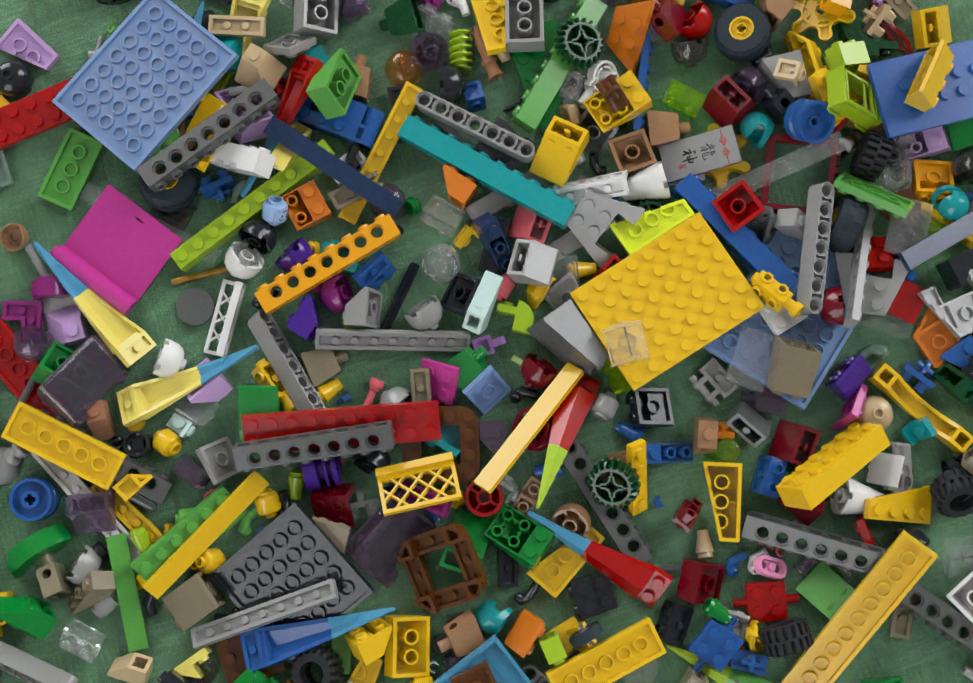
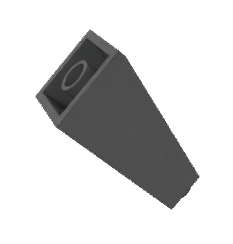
(570, 338)

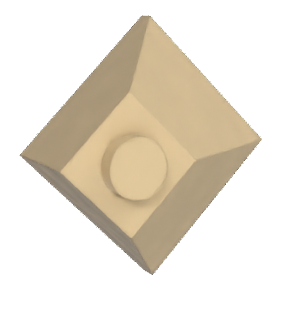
(257, 65)

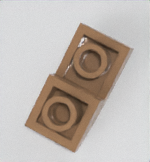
(528, 496)

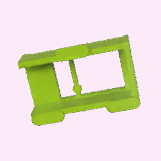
(839, 103)

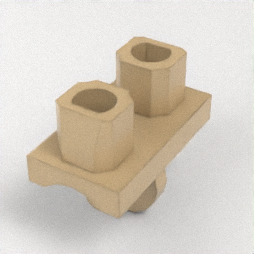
(874, 18)

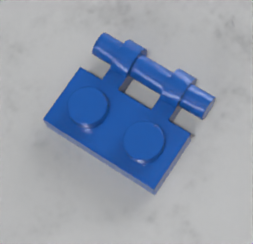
(374, 272)

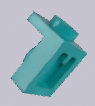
(918, 430)

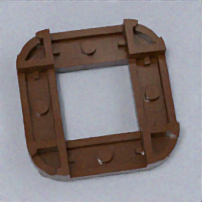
(469, 444)
(418, 574)

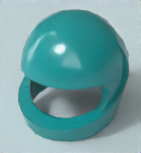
(757, 128)
(953, 206)
(490, 619)

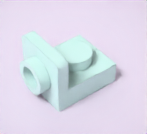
(181, 426)

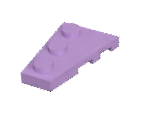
(27, 45)

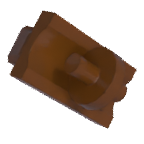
(612, 94)

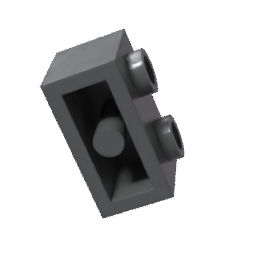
(748, 424)

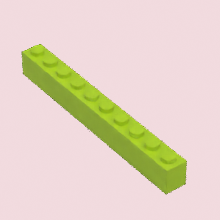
(250, 207)

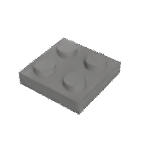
(290, 45)
(218, 460)

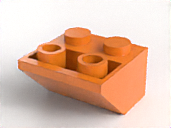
(459, 188)
(307, 206)
(524, 633)

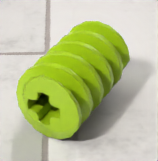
(458, 49)

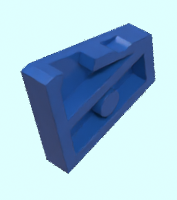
(959, 353)

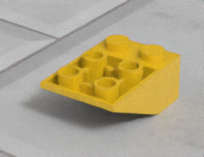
(638, 104)
(559, 151)

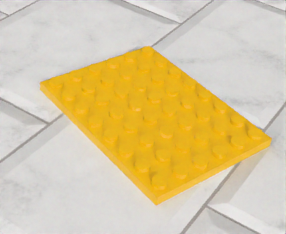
(679, 289)

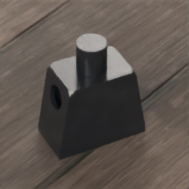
(776, 102)

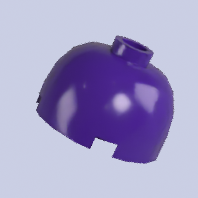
(294, 254)

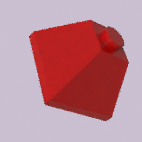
(738, 205)

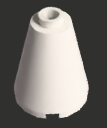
(648, 184)
(850, 498)

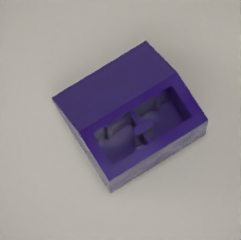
(305, 319)
(849, 376)

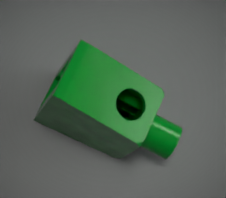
(470, 364)

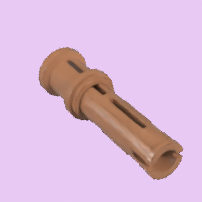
(488, 62)

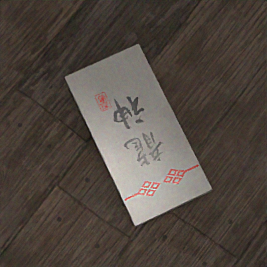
(700, 154)

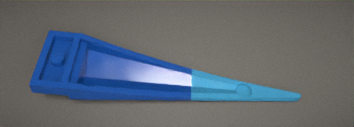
(275, 644)

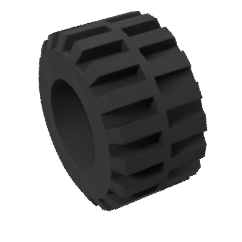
(871, 156)
(953, 493)
(786, 637)
(322, 656)

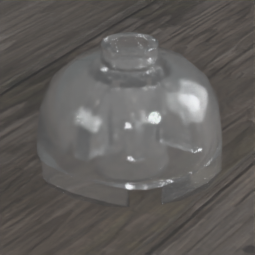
(441, 262)

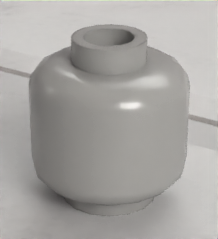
(605, 406)

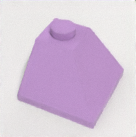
(68, 325)
(212, 390)

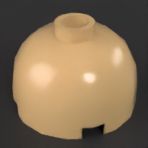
(876, 411)

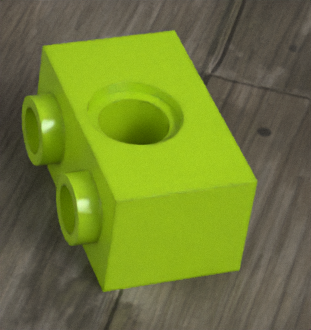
(553, 648)

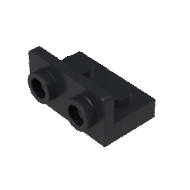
(673, 622)

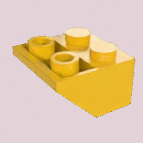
(931, 26)
(369, 640)

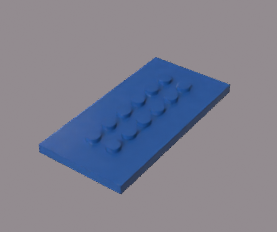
(892, 82)

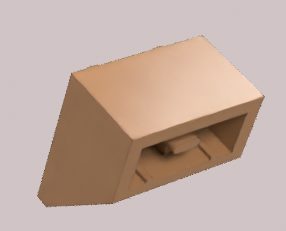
(776, 10)

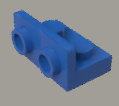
(768, 475)

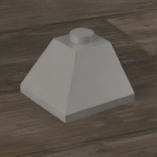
(364, 309)

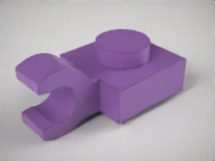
(488, 343)

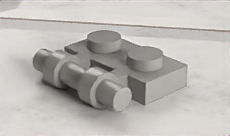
(715, 375)

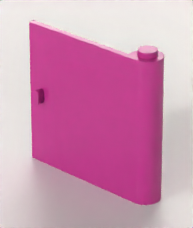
(117, 251)

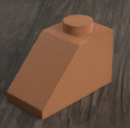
(100, 420)

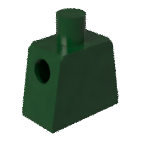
(403, 18)
(963, 387)

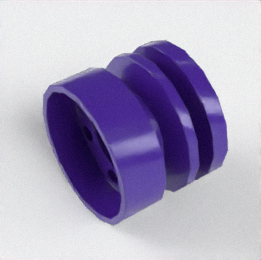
(320, 470)

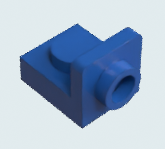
(474, 96)

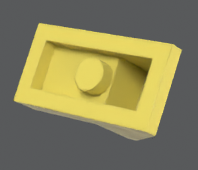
(190, 667)

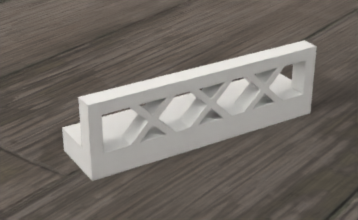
(609, 185)
(228, 319)

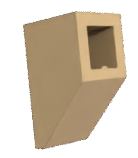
(132, 668)

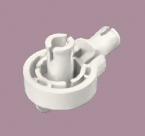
(595, 75)

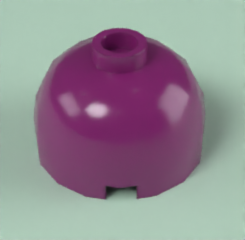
(336, 293)

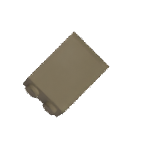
(792, 367)
(193, 601)

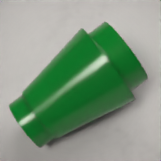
(716, 610)

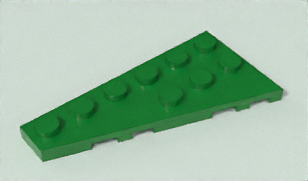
(528, 64)

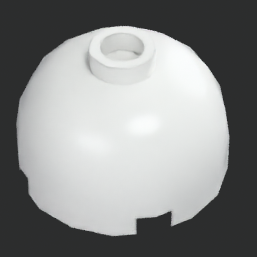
(243, 261)
(169, 359)

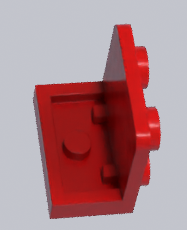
(907, 303)

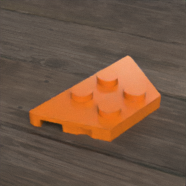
(629, 31)
(933, 338)

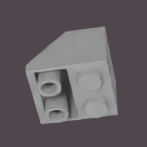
(532, 263)

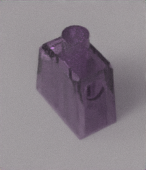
(765, 402)
(192, 472)

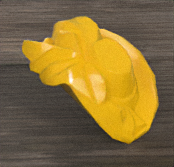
(536, 294)
(753, 637)

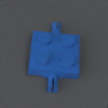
(716, 644)

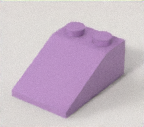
(254, 130)

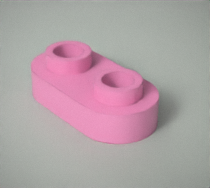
(770, 566)

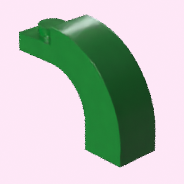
(36, 546)

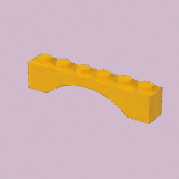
(895, 388)

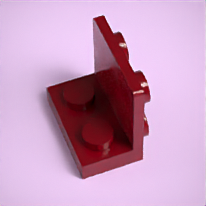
(333, 503)

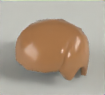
(14, 237)

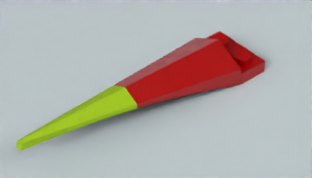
(564, 428)

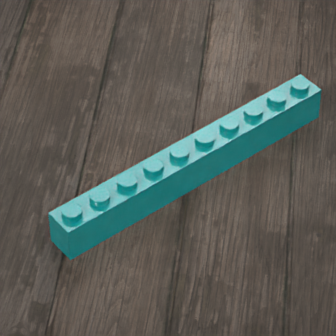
(486, 171)

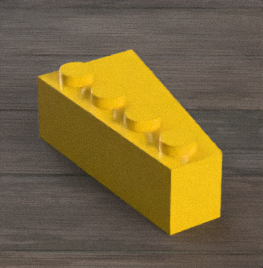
(724, 490)

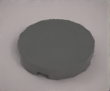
(195, 306)

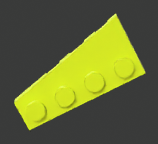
(650, 225)

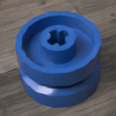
(809, 121)
(22, 499)

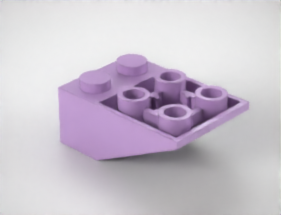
(934, 139)

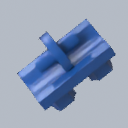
(218, 188)
(924, 381)
(749, 662)

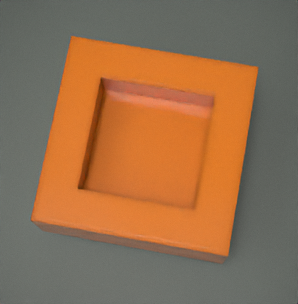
(725, 431)

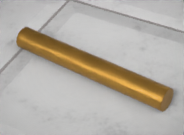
(199, 275)

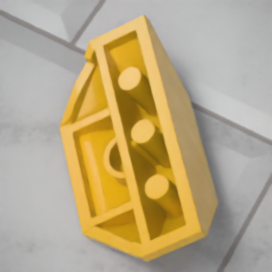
(810, 53)

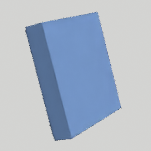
(486, 390)

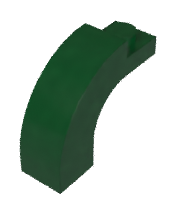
(874, 48)

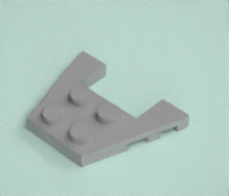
(592, 218)
(878, 291)
(954, 314)

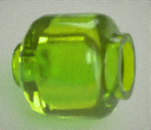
(733, 450)

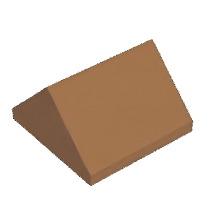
(631, 151)

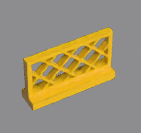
(418, 468)

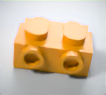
(929, 176)

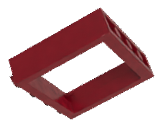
(786, 139)

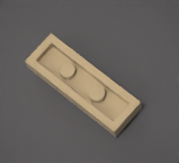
(237, 26)

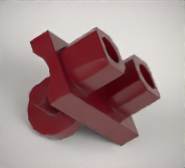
(687, 514)

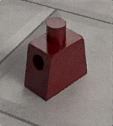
(668, 19)

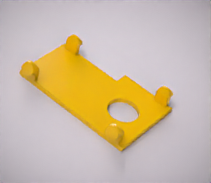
(207, 107)

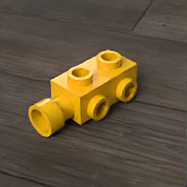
(770, 293)
(266, 376)

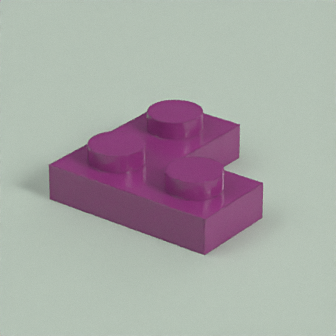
(28, 312)

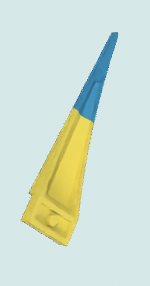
(116, 330)
(151, 396)

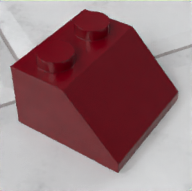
(700, 581)

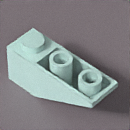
(483, 303)

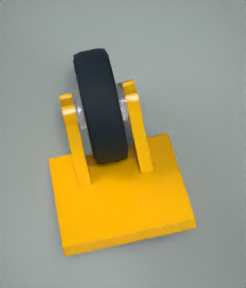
(578, 634)

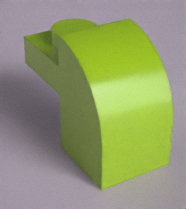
(523, 315)

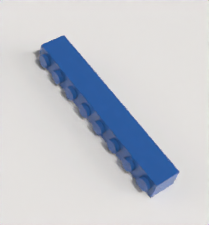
(743, 243)

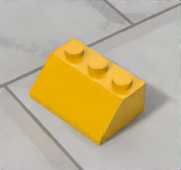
(930, 77)
(408, 646)

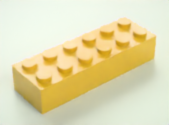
(832, 465)

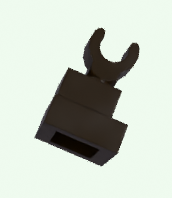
(850, 142)

